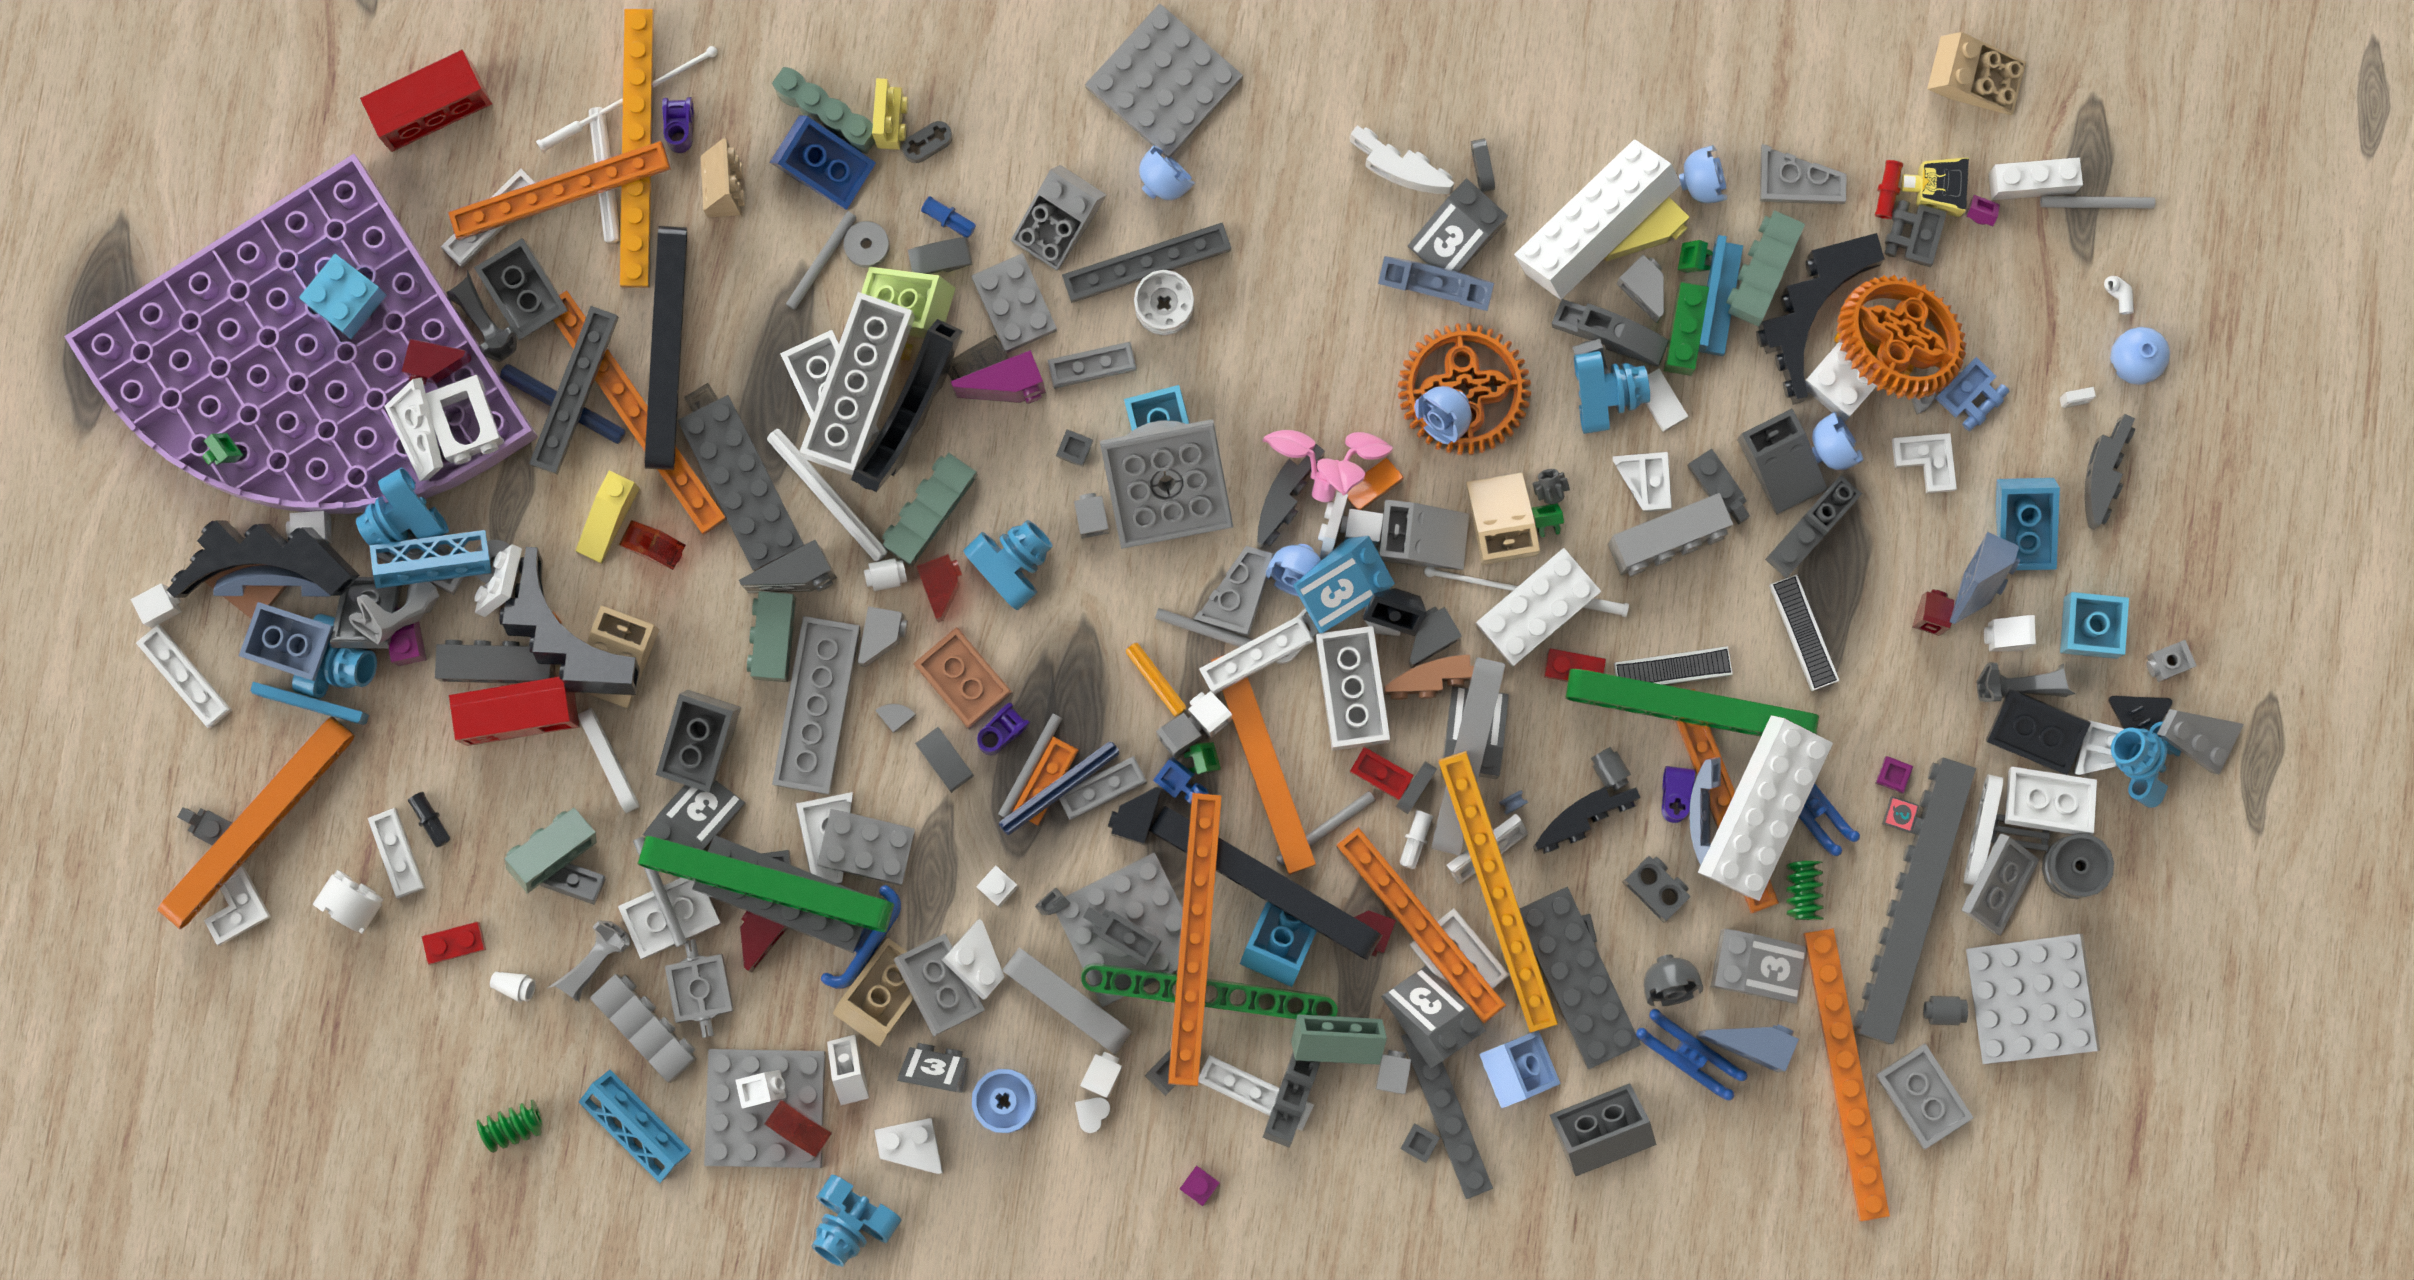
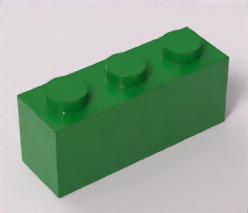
(1686, 329)

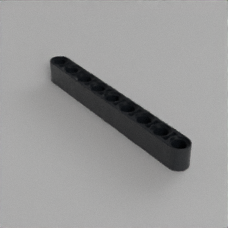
(666, 348)
(1275, 888)

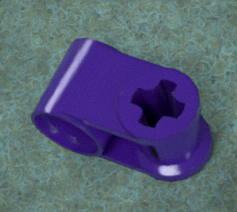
(678, 118)
(1003, 729)
(1677, 788)

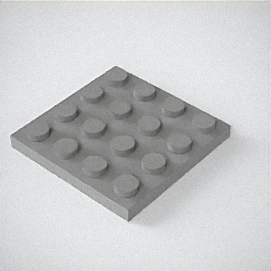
(1164, 81)
(1142, 897)
(2033, 999)
(738, 1134)

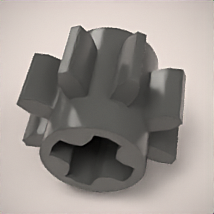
(1551, 486)

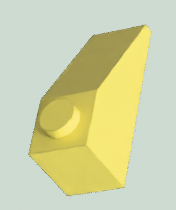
(1658, 228)
(606, 516)

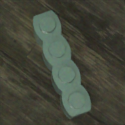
(829, 111)
(1766, 267)
(930, 509)

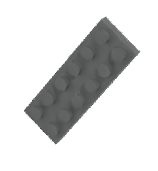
(740, 483)
(822, 928)
(1578, 978)

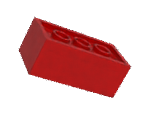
(426, 101)
(513, 711)

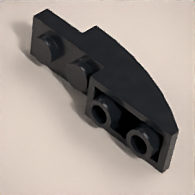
(1573, 821)

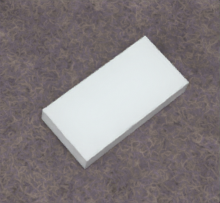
(1663, 402)

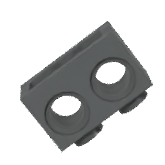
(1651, 894)

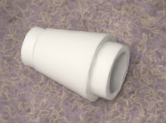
(516, 986)

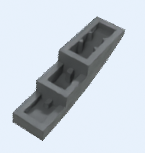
(1290, 1101)

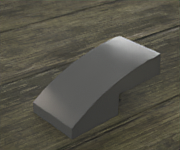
(940, 256)
(944, 759)

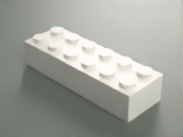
(1597, 219)
(857, 383)
(1765, 807)

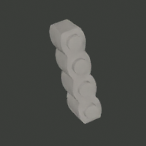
(643, 1028)

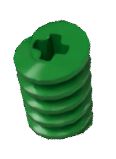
(1804, 890)
(510, 1127)

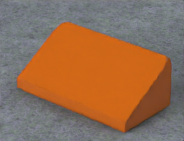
(1374, 485)

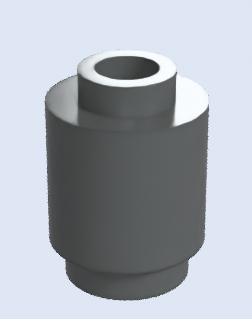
(1611, 769)
(1945, 1010)

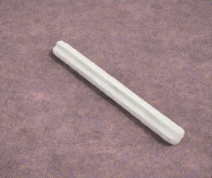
(827, 495)

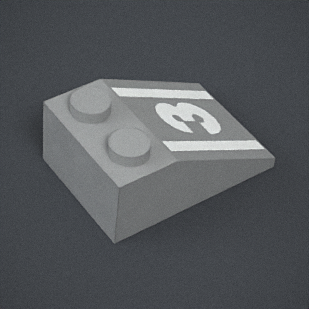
(1758, 966)

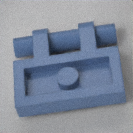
(1966, 387)

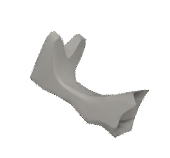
(381, 625)
(608, 939)

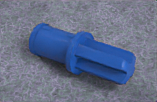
(948, 217)

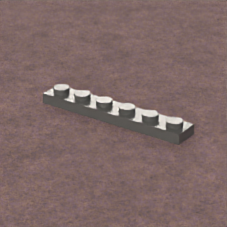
(1140, 263)
(574, 390)
(1450, 1123)

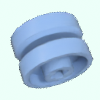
(987, 1101)

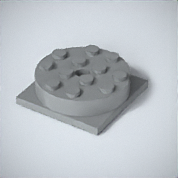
(1159, 510)

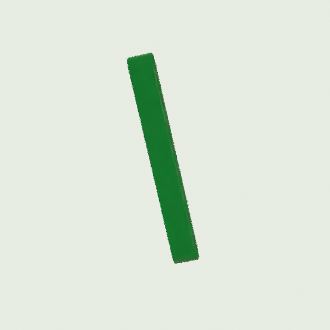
(1679, 703)
(766, 884)
(1222, 998)

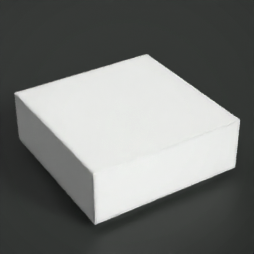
(2077, 397)

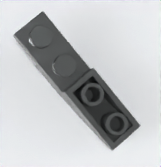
(1613, 330)
(2101, 480)
(1279, 503)
(1813, 526)

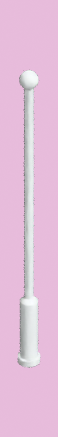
(576, 126)
(1594, 604)

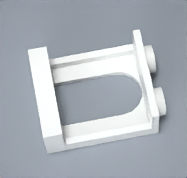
(489, 436)

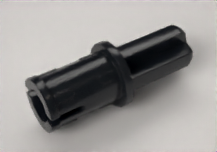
(429, 819)

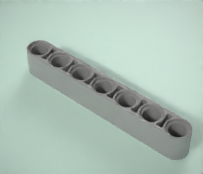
(1473, 739)

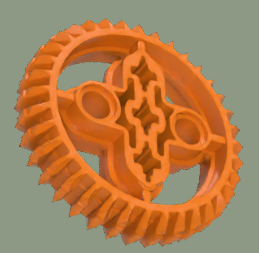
(1901, 337)
(1476, 386)

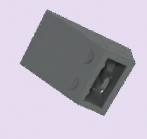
(1783, 461)

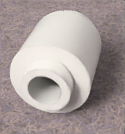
(885, 574)

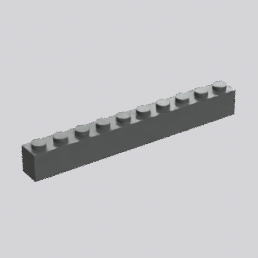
(1915, 900)

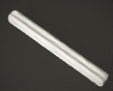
(608, 198)

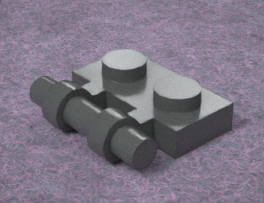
(1924, 235)

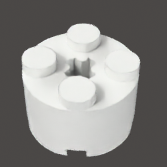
(348, 902)

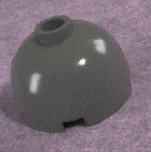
(1671, 981)

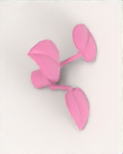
(1332, 473)

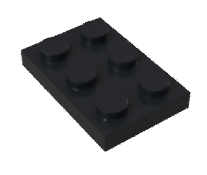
(2038, 731)

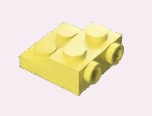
(887, 116)

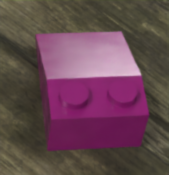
(1006, 381)

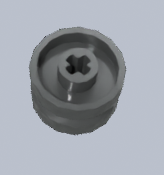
(2083, 850)

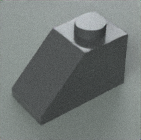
(1434, 635)

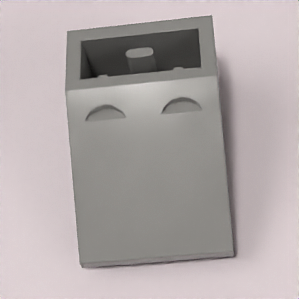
(1058, 216)
(1423, 535)

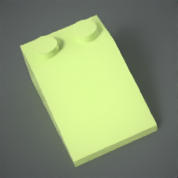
(922, 293)

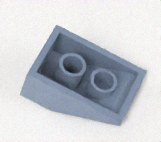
(1985, 576)
(286, 641)
(1764, 1045)

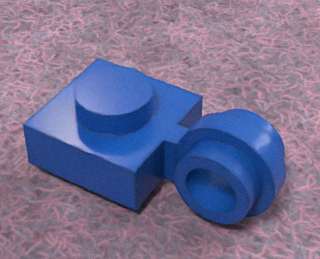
(1175, 778)

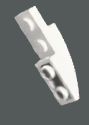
(1410, 171)

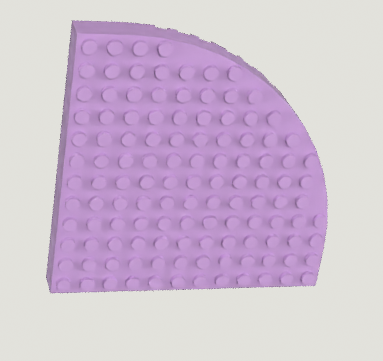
(241, 355)

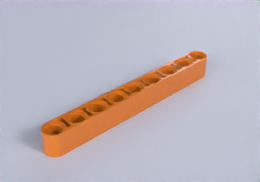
(256, 823)

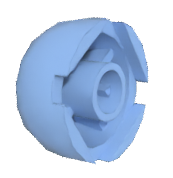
(1163, 176)
(1704, 176)
(2140, 355)
(1445, 413)
(1835, 444)
(1290, 565)

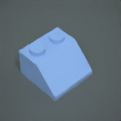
(1519, 1069)

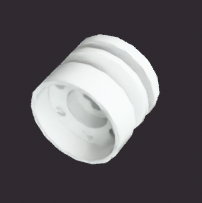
(1164, 286)

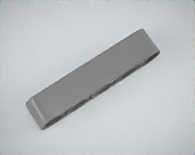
(1067, 1001)

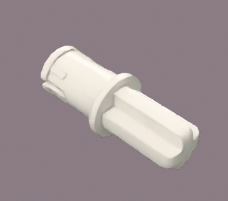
(1416, 839)

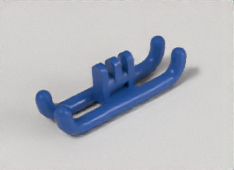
(1814, 807)
(866, 946)
(1691, 1055)

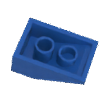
(822, 161)

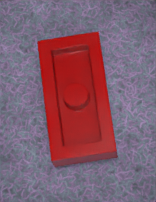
(1561, 662)
(1381, 773)
(453, 943)

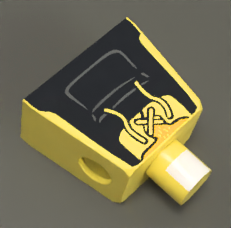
(1940, 185)

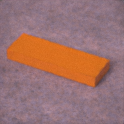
(1051, 767)

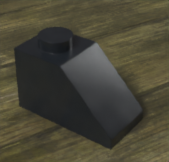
(1396, 610)
(1135, 817)

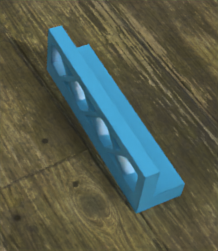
(1721, 280)
(432, 568)
(637, 1122)

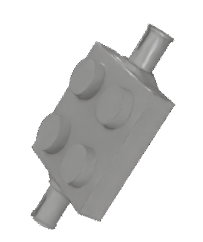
(699, 988)

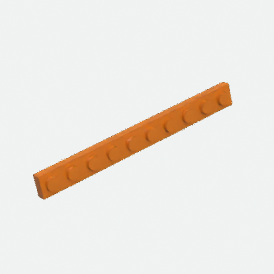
(634, 413)
(1194, 940)
(1846, 1075)

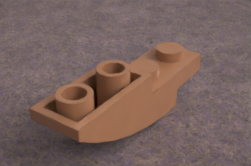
(1428, 678)

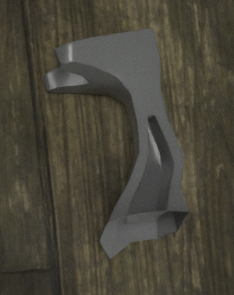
(498, 342)
(1994, 686)

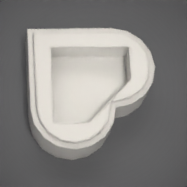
(1091, 1113)

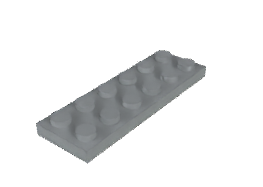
(816, 705)

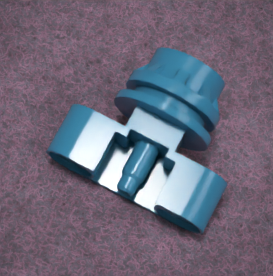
(1599, 390)
(404, 510)
(1023, 549)
(338, 668)
(2141, 757)
(840, 1236)

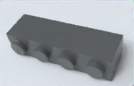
(488, 663)

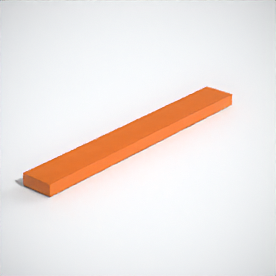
(559, 190)
(1702, 746)
(1268, 776)
(1421, 925)

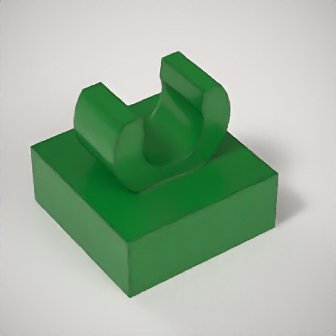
(1693, 256)
(221, 449)
(1548, 516)
(1204, 758)

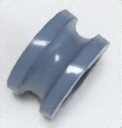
(1513, 802)

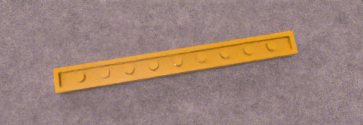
(636, 134)
(1498, 891)

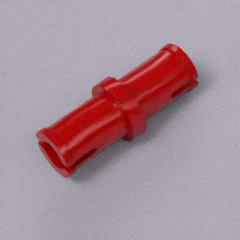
(1888, 189)

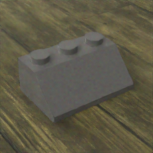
(1603, 1129)

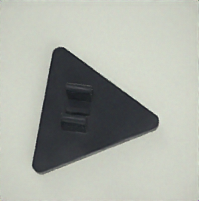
(2139, 711)

